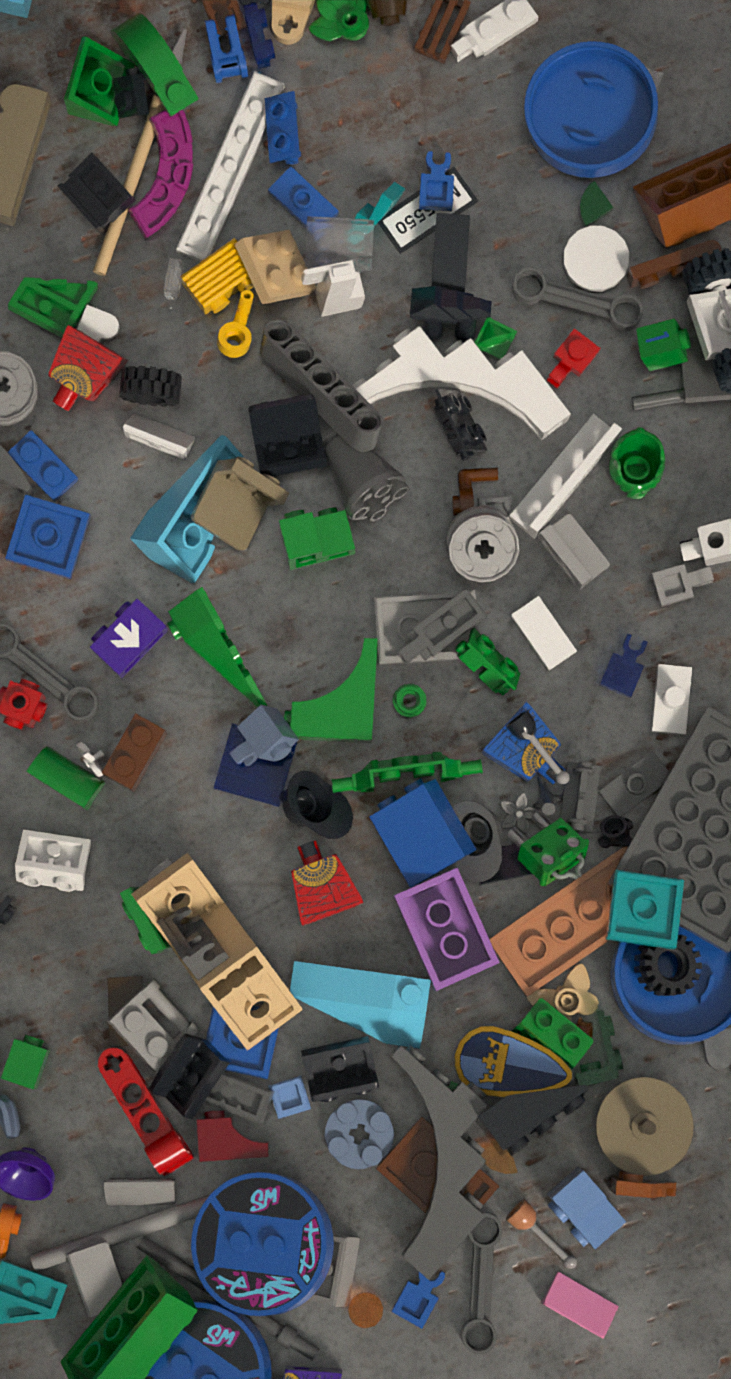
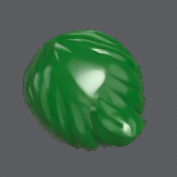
(637, 462)

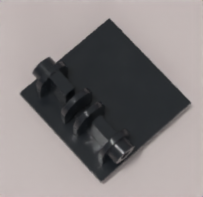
(456, 408)

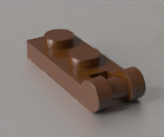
(649, 272)

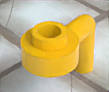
(237, 329)

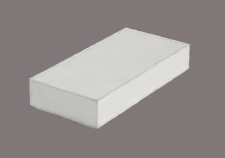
(543, 633)

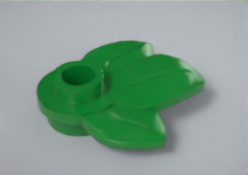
(336, 16)

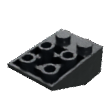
(520, 1115)

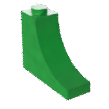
(344, 712)

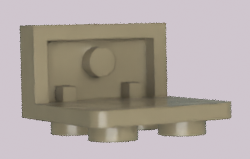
(236, 501)

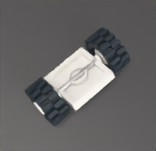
(710, 308)

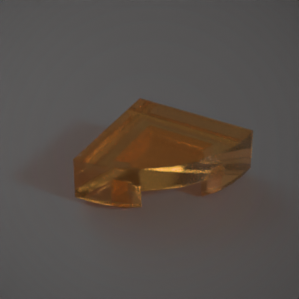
(502, 1164)

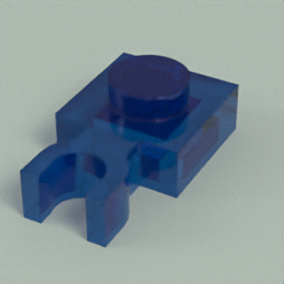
(622, 671)

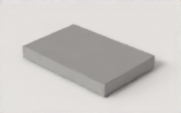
(400, 614)

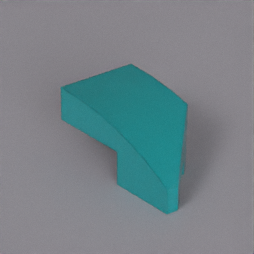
(385, 204)

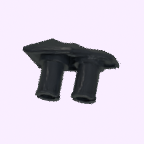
(448, 305)

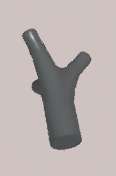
(547, 799)

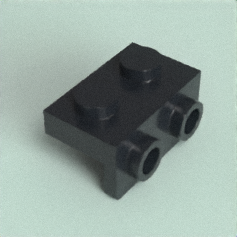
(340, 1069)
(189, 1074)

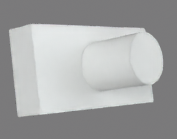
(671, 699)

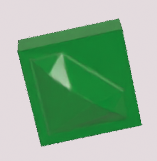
(495, 339)

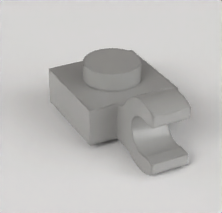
(676, 584)

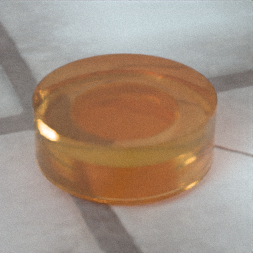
(365, 1309)

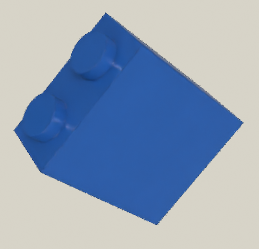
(422, 831)

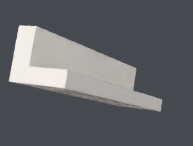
(564, 475)

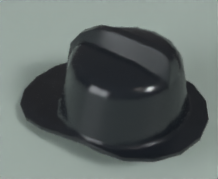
(313, 804)

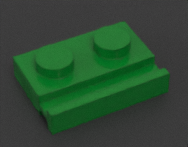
(148, 933)

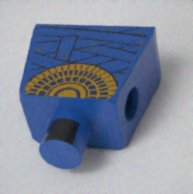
(520, 755)

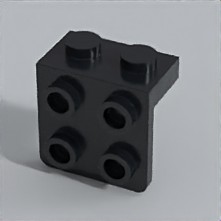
(287, 435)

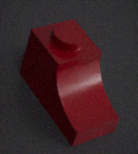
(222, 1141)

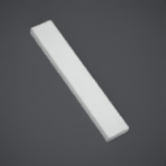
(228, 170)

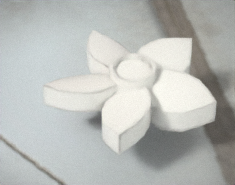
(91, 761)

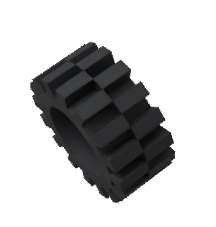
(150, 386)
(685, 972)

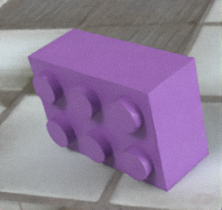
(446, 929)

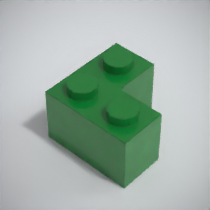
(315, 539)

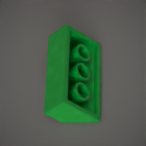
(132, 1327)

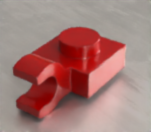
(574, 356)

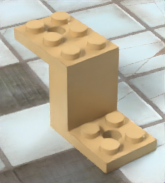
(246, 973)

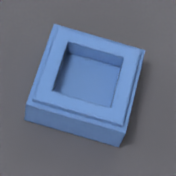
(290, 1097)

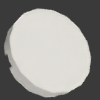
(596, 258)

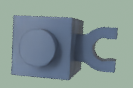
(266, 737)

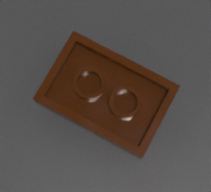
(413, 1168)

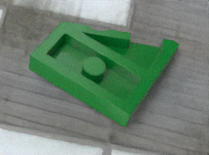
(52, 302)

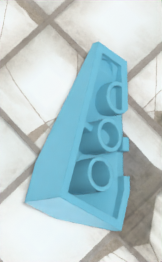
(167, 529)
(372, 1002)

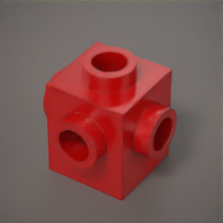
(31, 712)

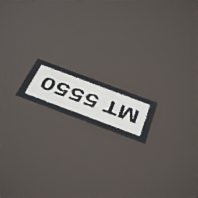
(408, 224)

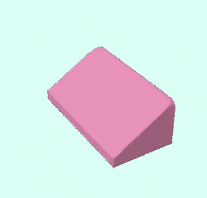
(580, 1304)

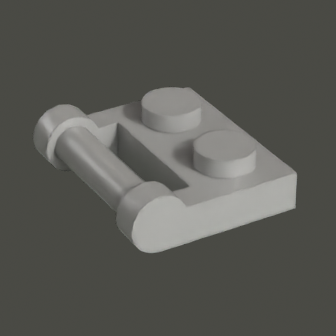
(144, 1032)

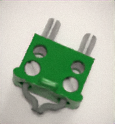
(551, 850)

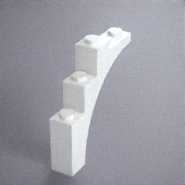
(465, 368)

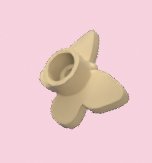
(571, 996)

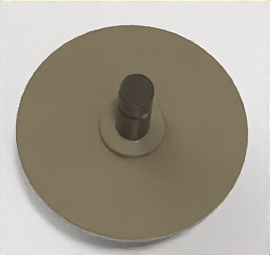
(644, 1126)

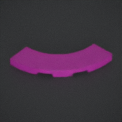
(172, 173)

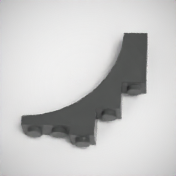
(457, 1161)

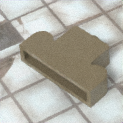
(20, 134)

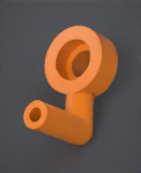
(9, 1225)

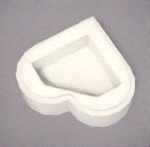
(99, 324)

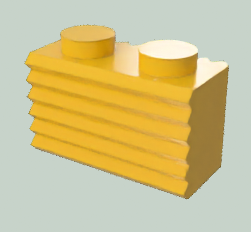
(217, 279)

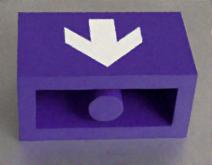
(128, 637)

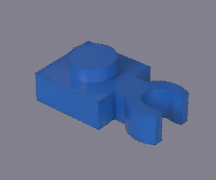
(436, 187)
(416, 1300)

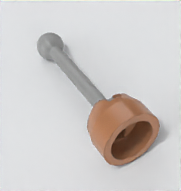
(524, 1217)

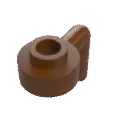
(465, 478)

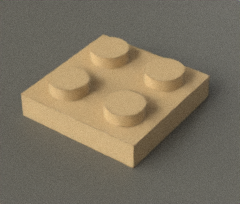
(274, 266)

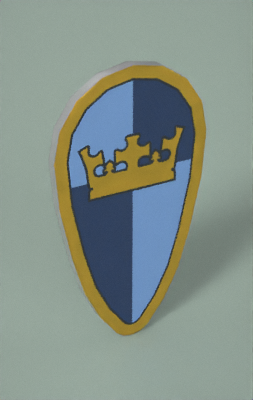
(508, 1063)

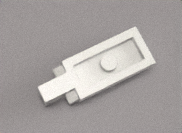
(494, 29)

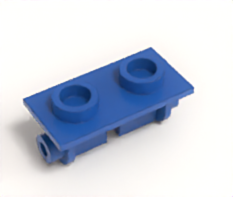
(282, 128)

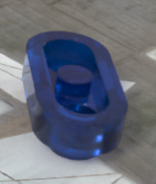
(256, 22)

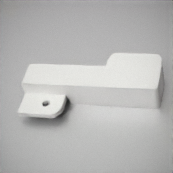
(337, 288)

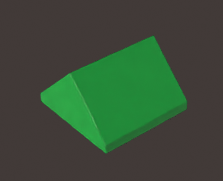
(91, 84)

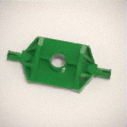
(392, 769)

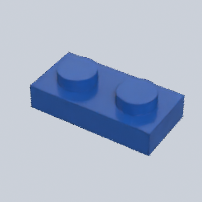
(43, 466)

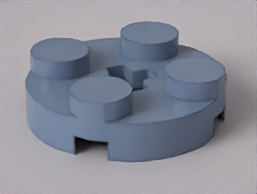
(369, 1151)

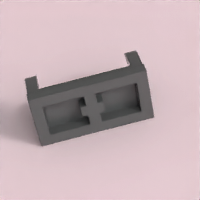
(193, 942)

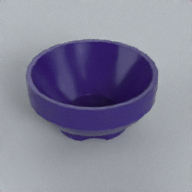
(26, 1174)

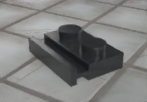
(96, 192)

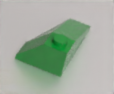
(205, 635)

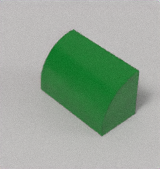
(66, 777)

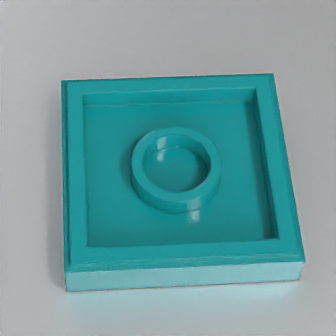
(645, 909)

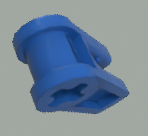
(234, 55)

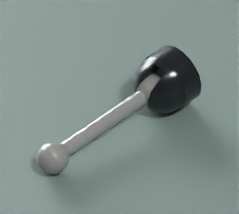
(524, 728)

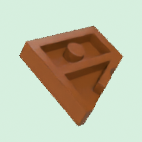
(634, 1185)

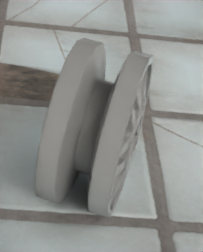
(22, 387)
(497, 555)

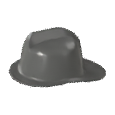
(485, 834)

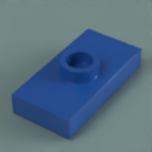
(300, 197)

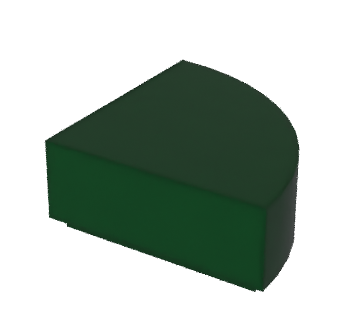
(593, 205)

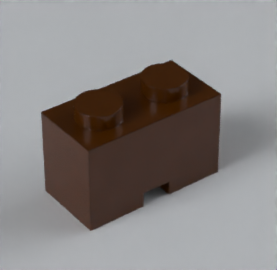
(134, 752)

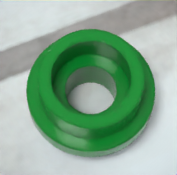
(417, 693)

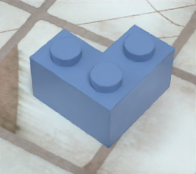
(586, 1208)

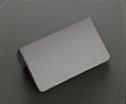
(573, 551)

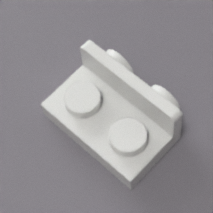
(52, 860)

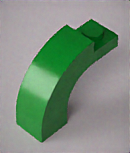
(156, 61)

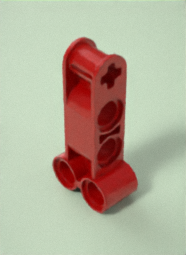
(164, 1146)

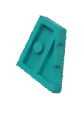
(28, 1294)

